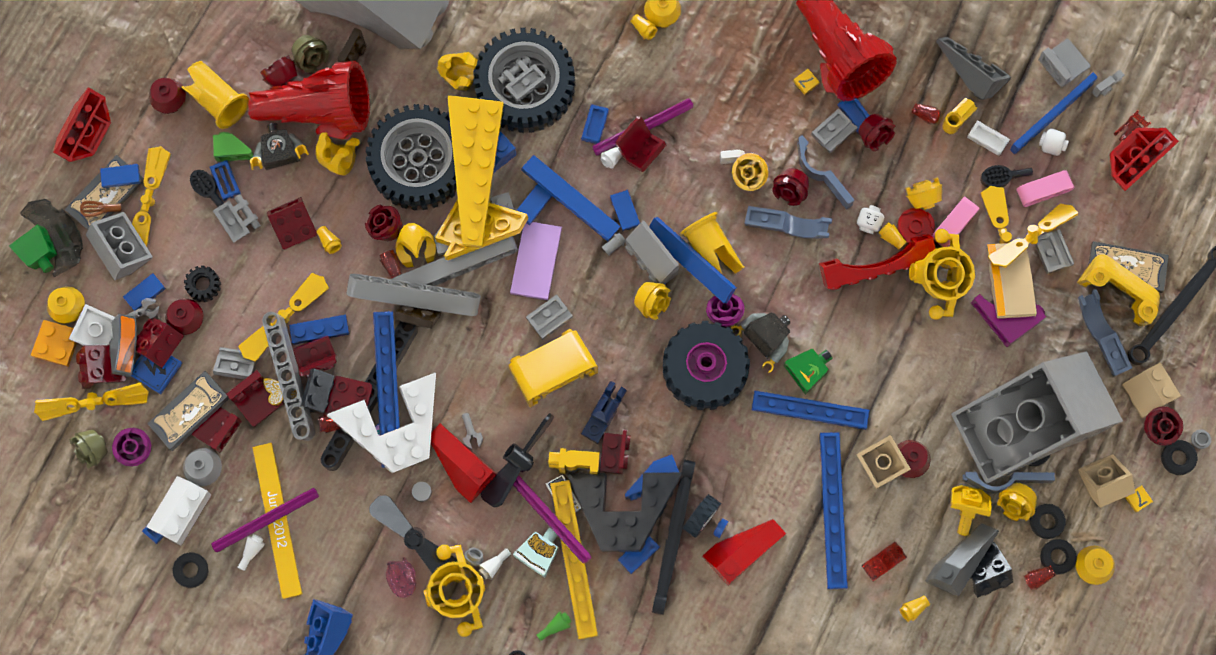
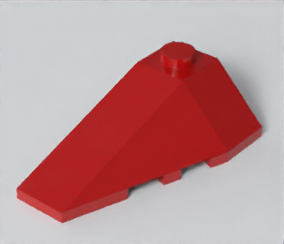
(463, 467)
(739, 552)

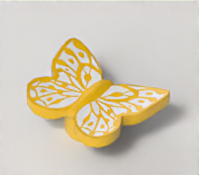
(273, 387)

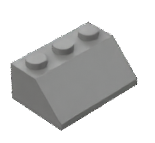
(118, 245)
(651, 254)

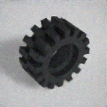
(192, 278)

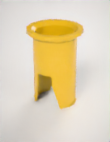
(216, 95)
(708, 238)

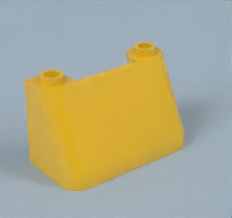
(1146, 297)
(552, 366)

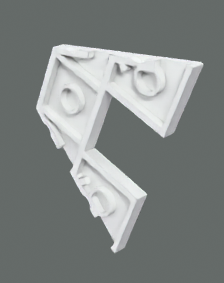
(401, 446)

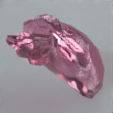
(401, 578)

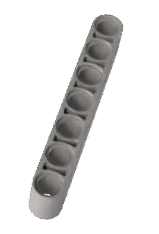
(444, 270)
(413, 294)
(282, 369)

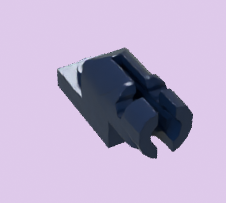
(603, 413)

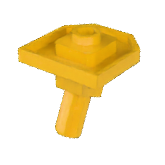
(969, 502)

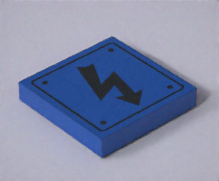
(153, 375)

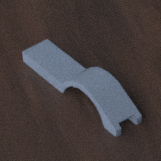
(827, 176)
(787, 223)
(1104, 334)
(1017, 477)

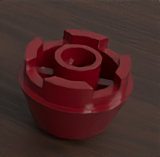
(280, 72)
(167, 95)
(876, 131)
(791, 186)
(384, 223)
(184, 316)
(1163, 426)
(916, 456)

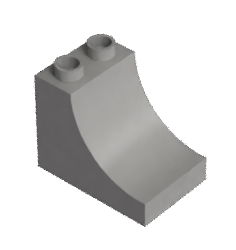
(398, 21)
(1036, 415)

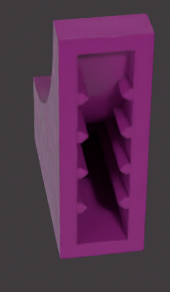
(1007, 329)

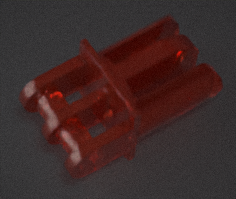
(1132, 125)

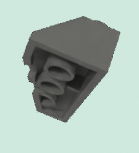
(978, 76)
(960, 563)

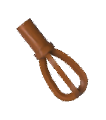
(105, 208)

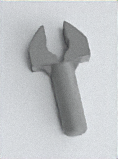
(144, 311)
(470, 432)

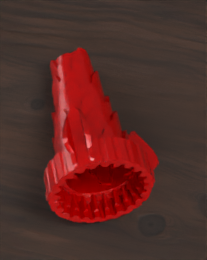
(853, 60)
(330, 97)

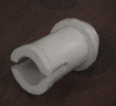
(614, 244)

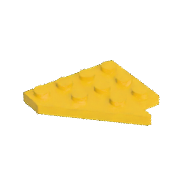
(500, 224)

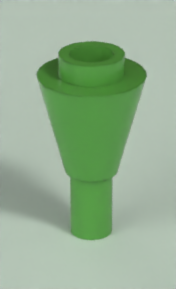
(558, 623)

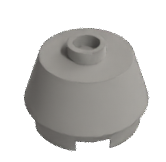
(202, 467)

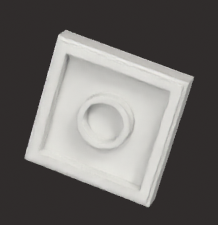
(92, 327)

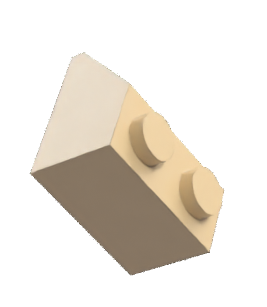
(1151, 390)
(883, 462)
(1107, 480)

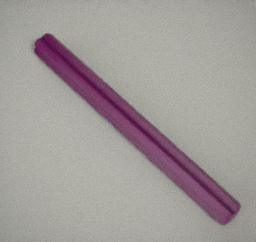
(650, 122)
(265, 520)
(553, 522)

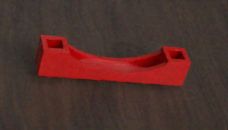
(836, 273)

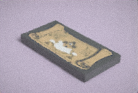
(95, 192)
(1146, 265)
(188, 411)

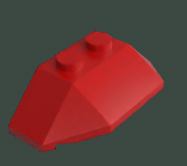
(83, 127)
(1139, 153)

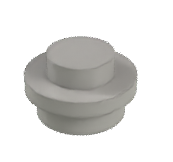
(1201, 439)
(473, 557)

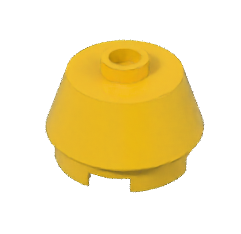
(662, 12)
(750, 172)
(925, 194)
(652, 299)
(65, 304)
(1018, 501)
(1095, 565)

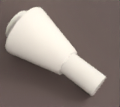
(611, 157)
(252, 547)
(491, 566)

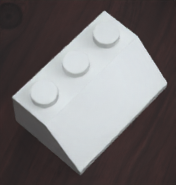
(179, 510)

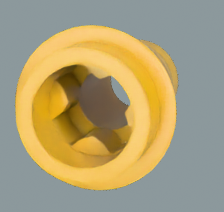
(644, 27)
(892, 235)
(329, 241)
(914, 608)

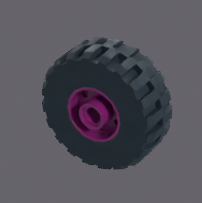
(705, 385)

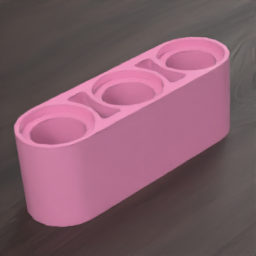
(1045, 188)
(958, 218)

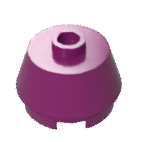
(725, 313)
(131, 447)

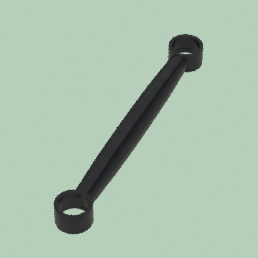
(1175, 309)
(674, 536)

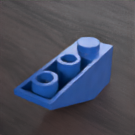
(664, 464)

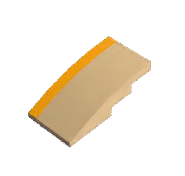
(1012, 286)

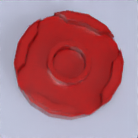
(915, 223)

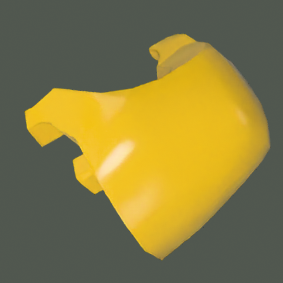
(458, 69)
(336, 157)
(412, 237)

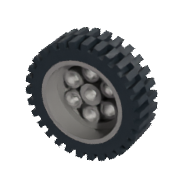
(547, 57)
(386, 150)

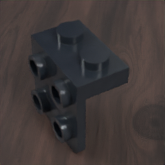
(317, 391)
(991, 572)

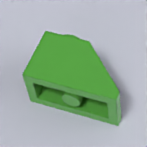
(230, 148)

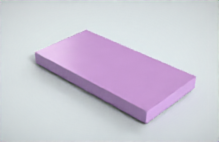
(536, 260)

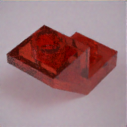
(884, 561)

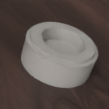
(421, 491)

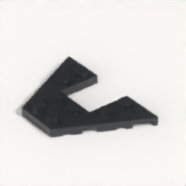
(623, 529)

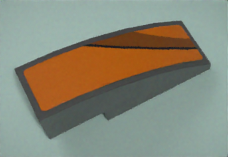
(123, 345)

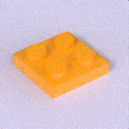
(54, 343)

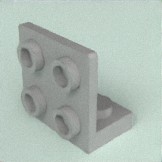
(1064, 62)

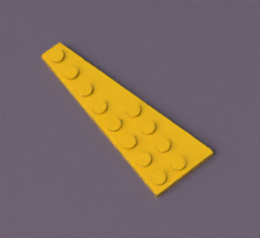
(475, 139)

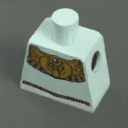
(538, 552)

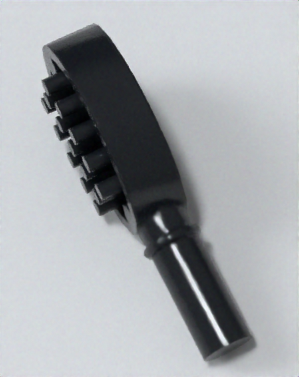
(1001, 175)
(205, 186)

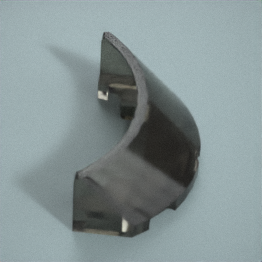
(61, 230)

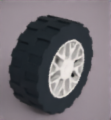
(701, 516)

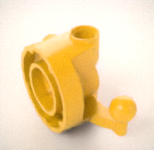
(959, 274)
(456, 572)

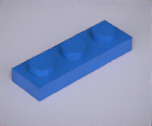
(316, 329)

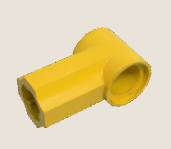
(959, 116)

